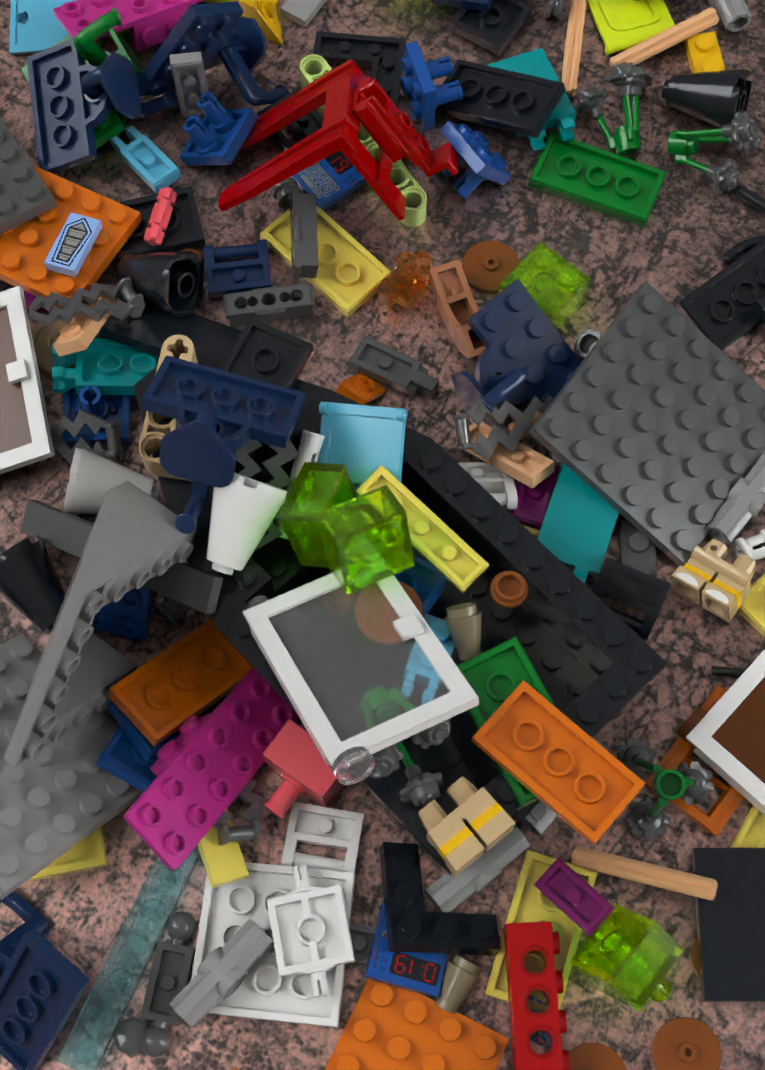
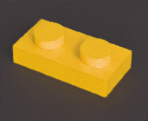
(704, 53)

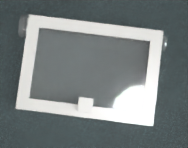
(357, 668)

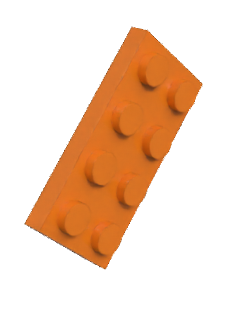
(179, 682)
(558, 762)

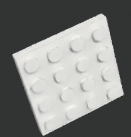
(264, 992)

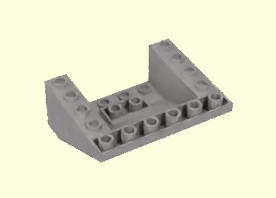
(126, 547)

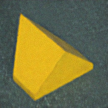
(266, 15)

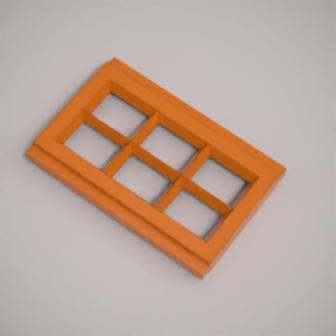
(726, 803)

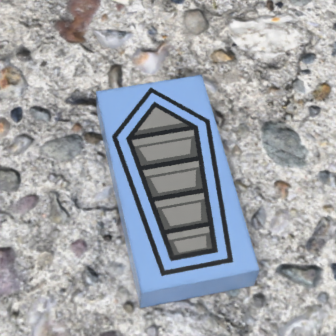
(73, 244)

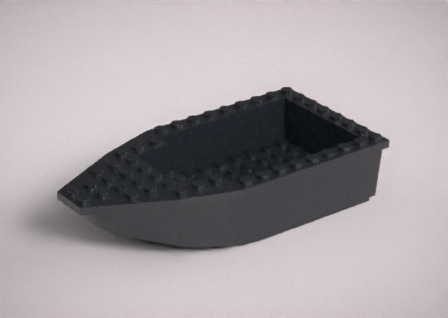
(572, 638)

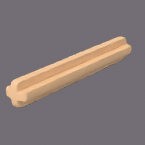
(667, 38)
(573, 46)
(645, 872)

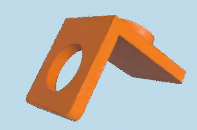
(360, 389)

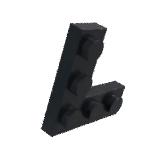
(367, 51)
(424, 931)

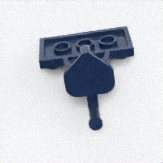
(221, 37)
(76, 98)
(519, 349)
(214, 418)
(35, 988)

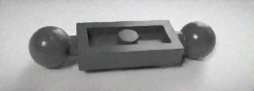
(167, 978)

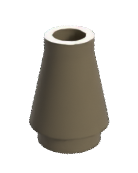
(465, 628)
(458, 982)

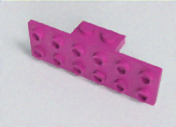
(147, 19)
(207, 768)

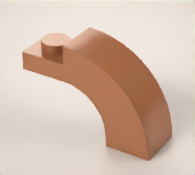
(456, 306)

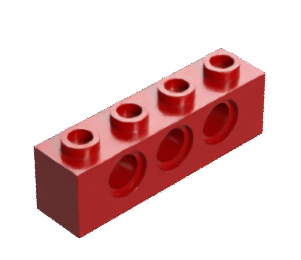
(541, 940)

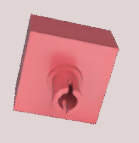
(301, 767)

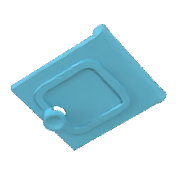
(37, 29)
(362, 438)

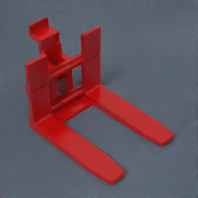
(347, 103)

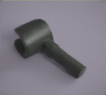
(732, 672)

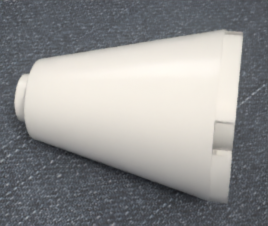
(95, 475)
(240, 520)

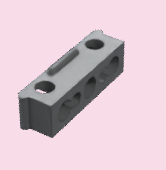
(303, 235)
(281, 302)

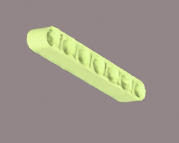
(314, 67)

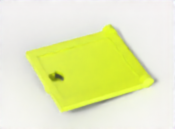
(629, 21)

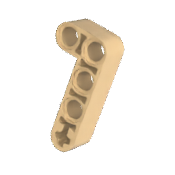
(152, 432)

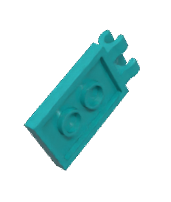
(537, 64)
(104, 364)
(577, 525)

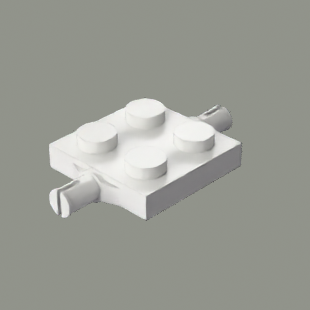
(310, 930)

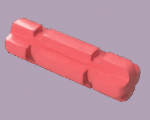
(160, 216)

